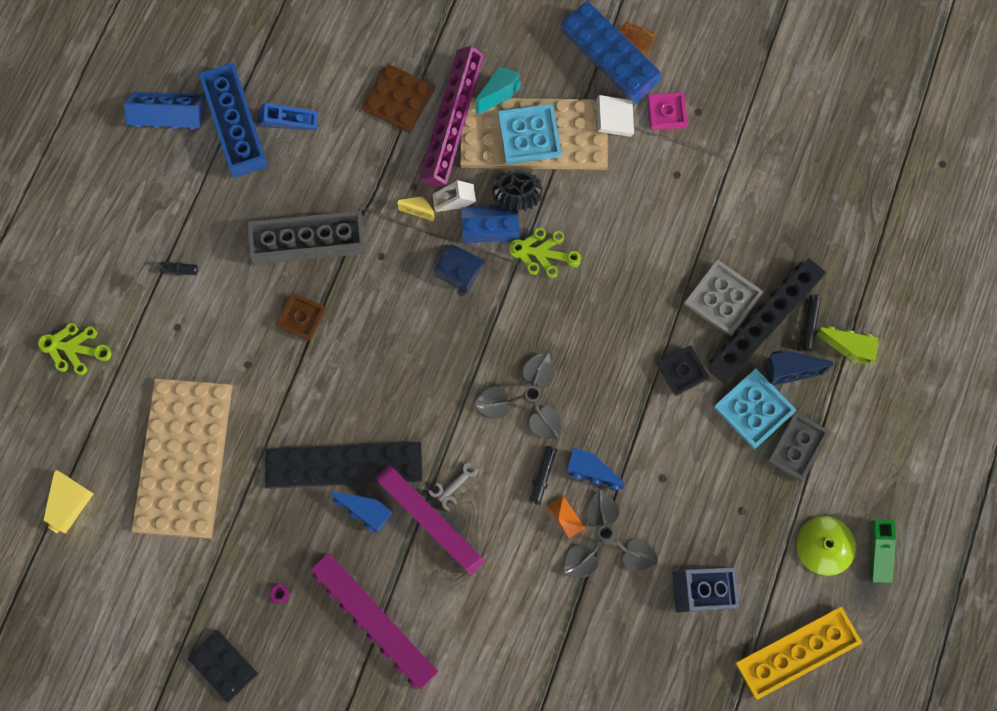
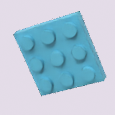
(529, 134)
(755, 408)

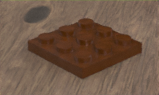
(398, 98)

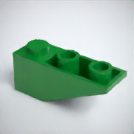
(882, 550)

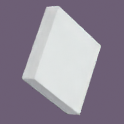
(615, 115)

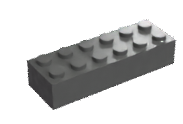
(306, 237)

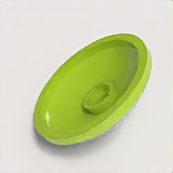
(813, 550)

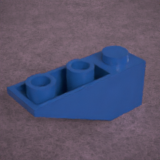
(588, 466)
(367, 509)

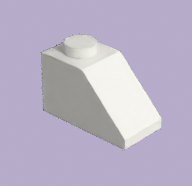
(454, 196)

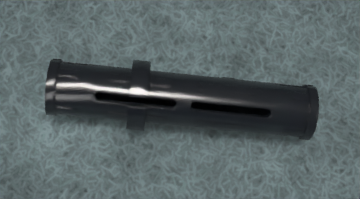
(809, 330)
(540, 483)

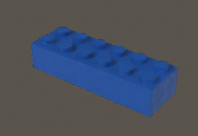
(611, 52)
(233, 120)

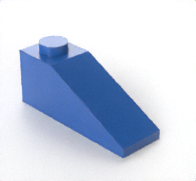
(286, 117)

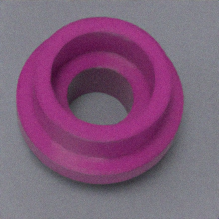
(273, 591)

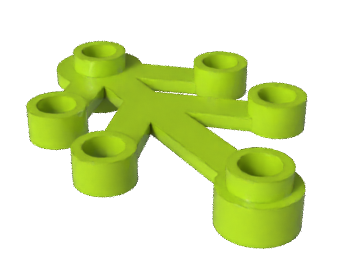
(542, 252)
(72, 347)

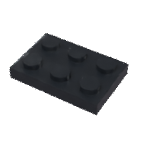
(222, 666)

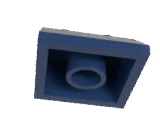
(458, 268)

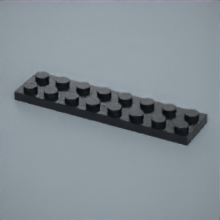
(340, 464)

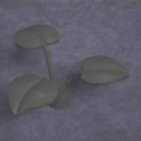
(544, 422)
(603, 511)

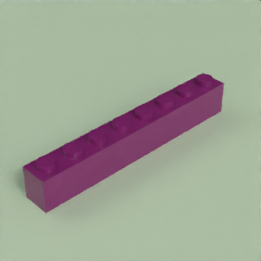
(375, 621)

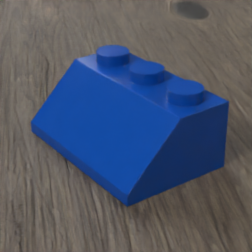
(489, 224)

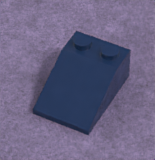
(793, 366)
(705, 589)

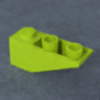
(853, 346)

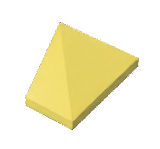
(416, 206)

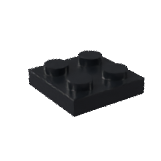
(682, 371)

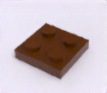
(301, 317)

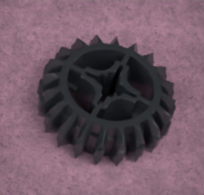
(517, 190)

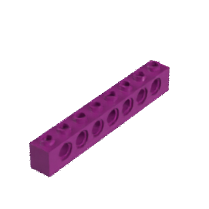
(451, 117)

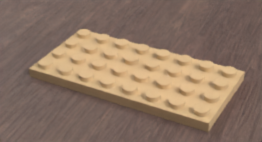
(576, 126)
(182, 459)

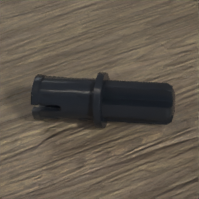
(179, 268)

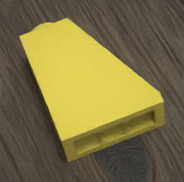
(65, 502)

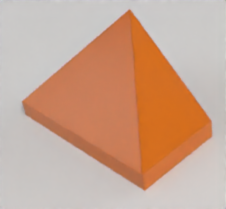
(565, 517)

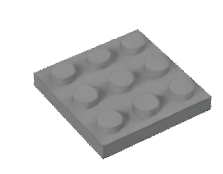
(723, 298)

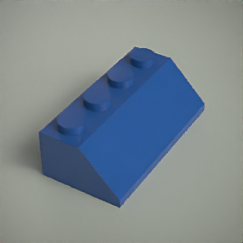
(165, 110)

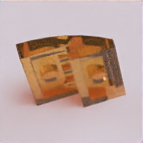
(639, 37)

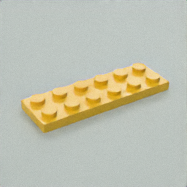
(798, 653)

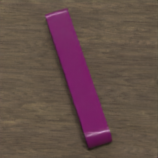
(430, 519)

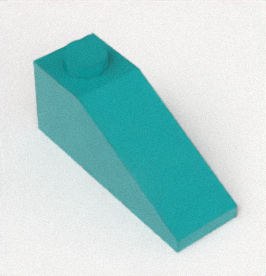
(498, 89)

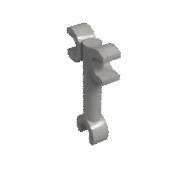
(444, 496)

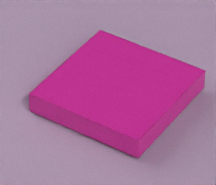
(667, 111)

